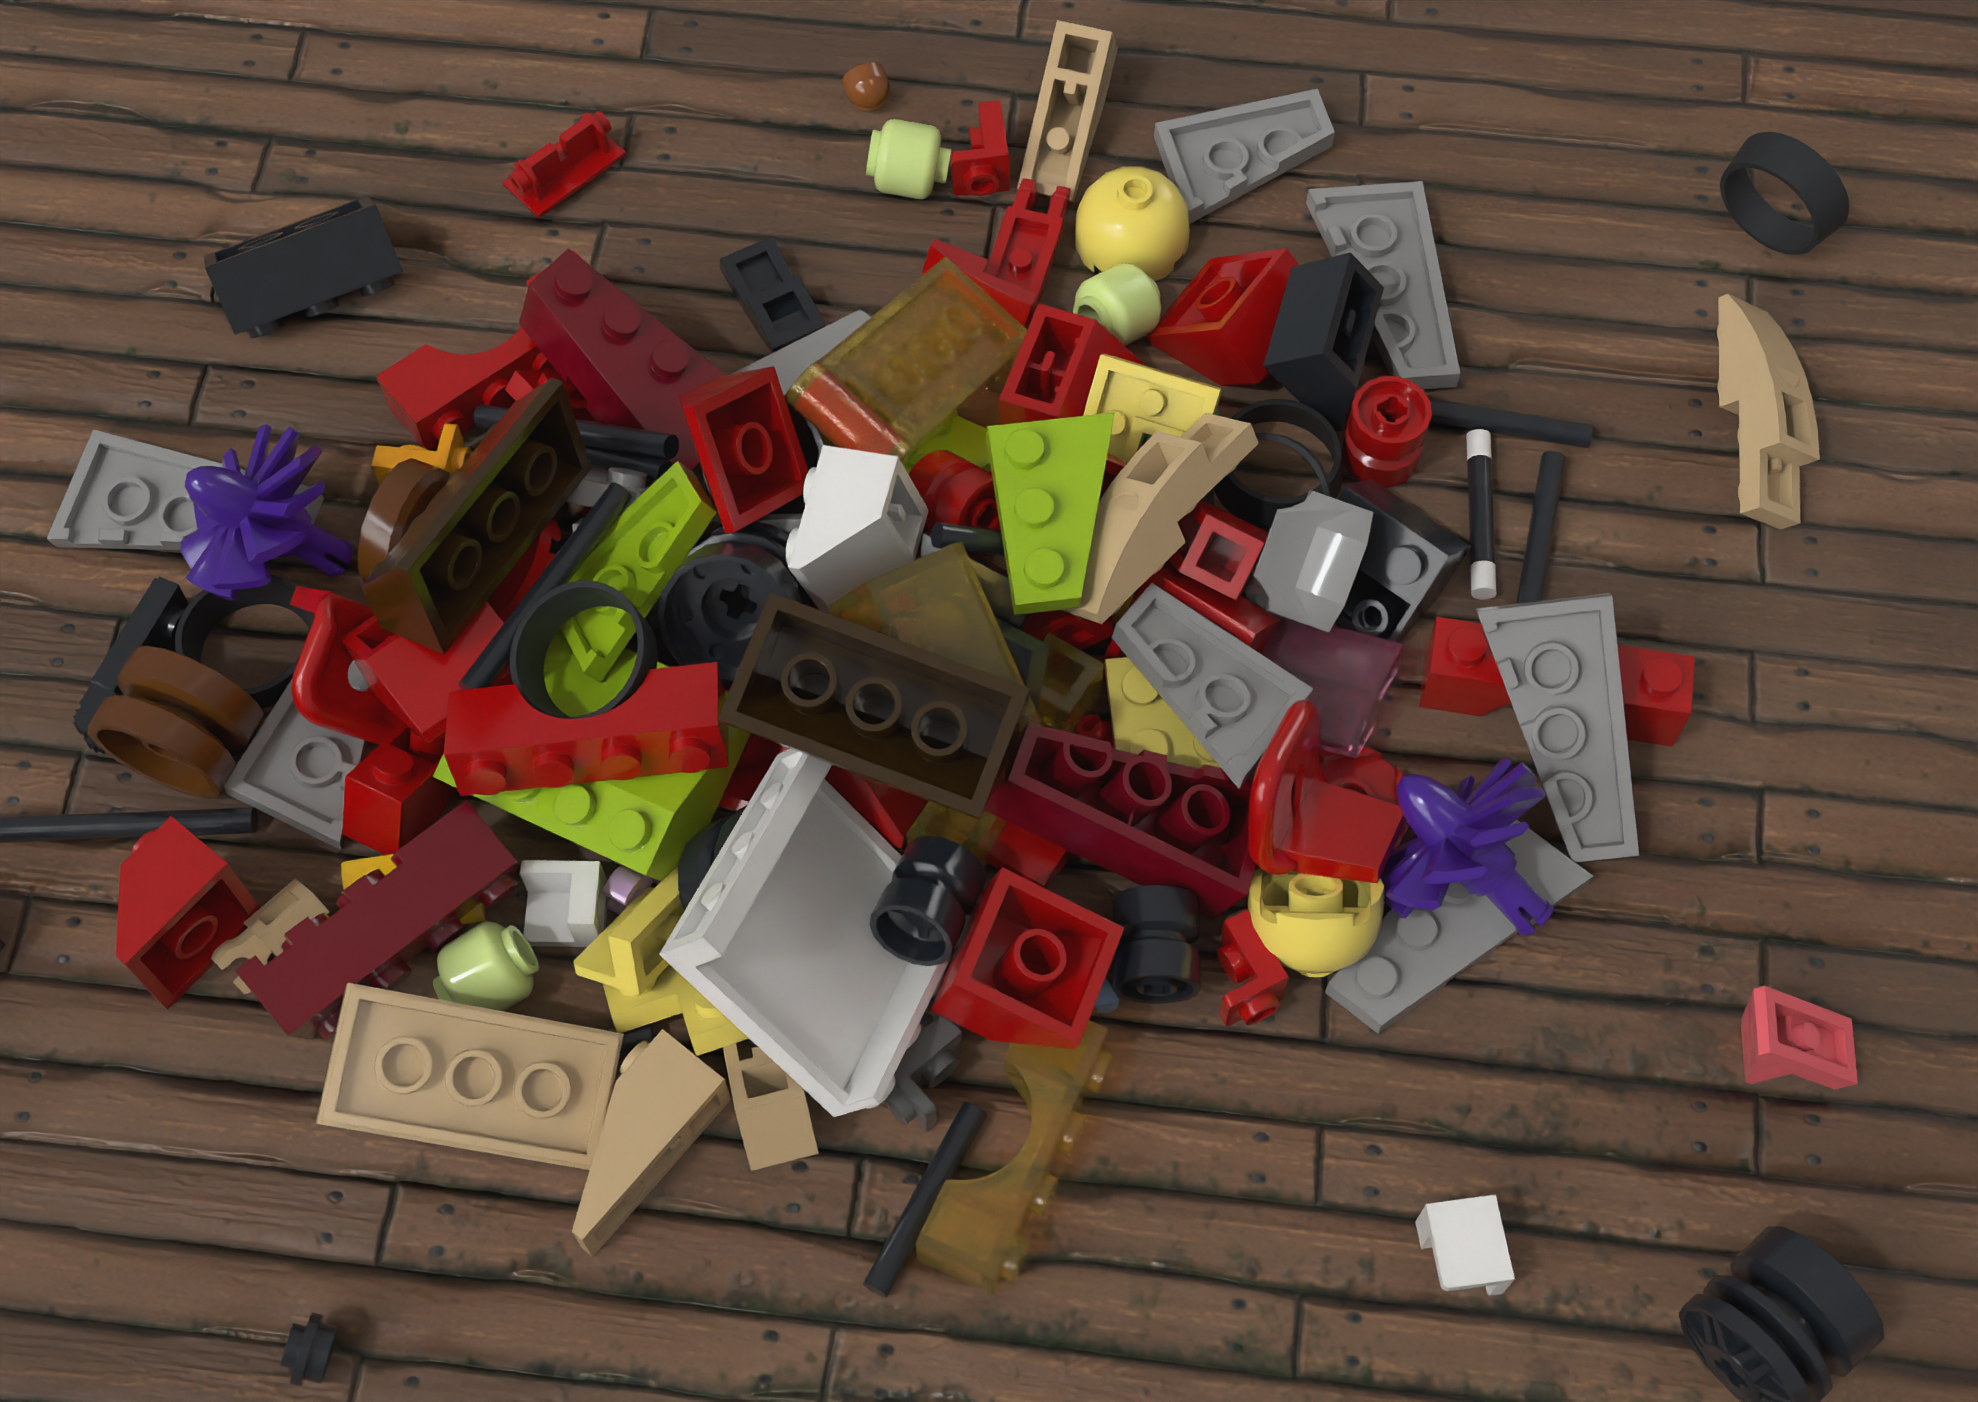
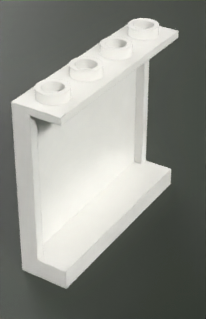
(789, 945)

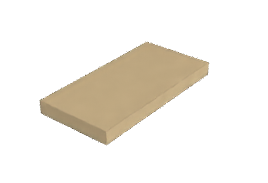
(469, 1077)

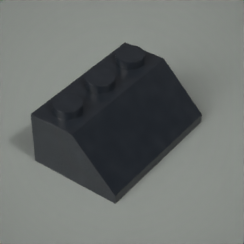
(303, 267)

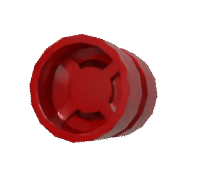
(1386, 430)
(955, 491)

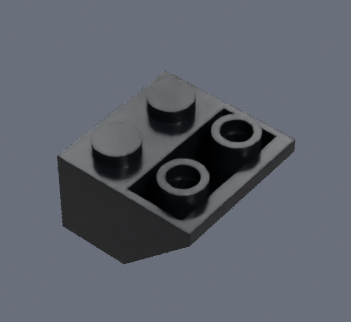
(1324, 333)
(1402, 566)

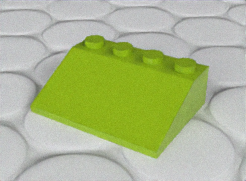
(628, 821)

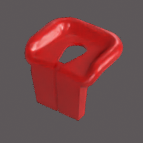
(321, 674)
(1331, 827)

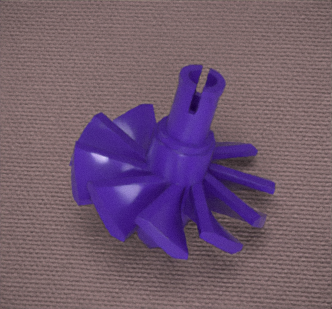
(256, 518)
(1464, 842)

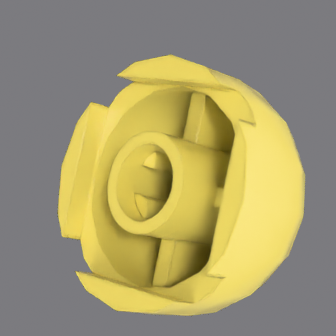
(1132, 220)
(1315, 920)

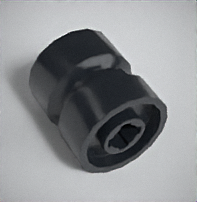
(928, 901)
(1156, 948)

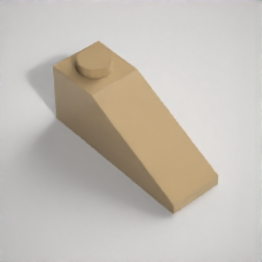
(1068, 106)
(768, 1107)
(650, 1123)

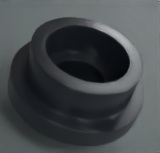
(309, 1350)

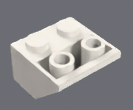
(855, 523)

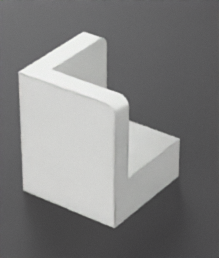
(564, 902)
(1467, 1243)

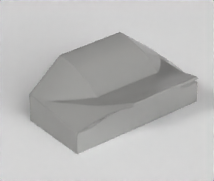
(1313, 559)

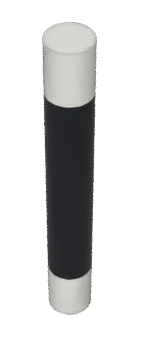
(1481, 514)

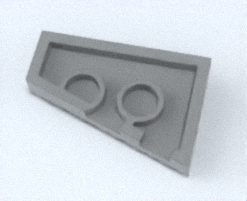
(1209, 679)

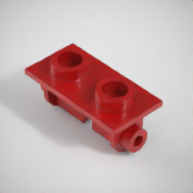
(565, 167)

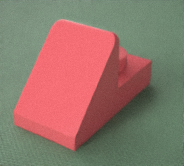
(1797, 1039)

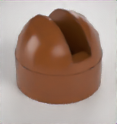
(867, 86)

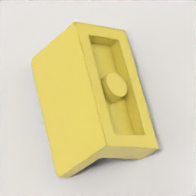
(630, 946)

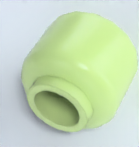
(907, 159)
(1121, 301)
(486, 967)

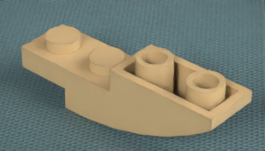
(1775, 410)
(1141, 507)

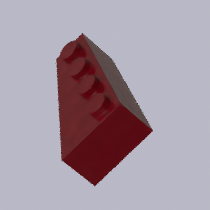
(614, 352)
(1131, 813)
(384, 923)

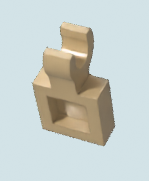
(268, 927)

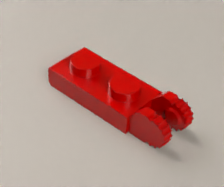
(1029, 240)

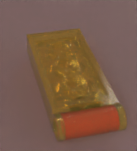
(909, 366)

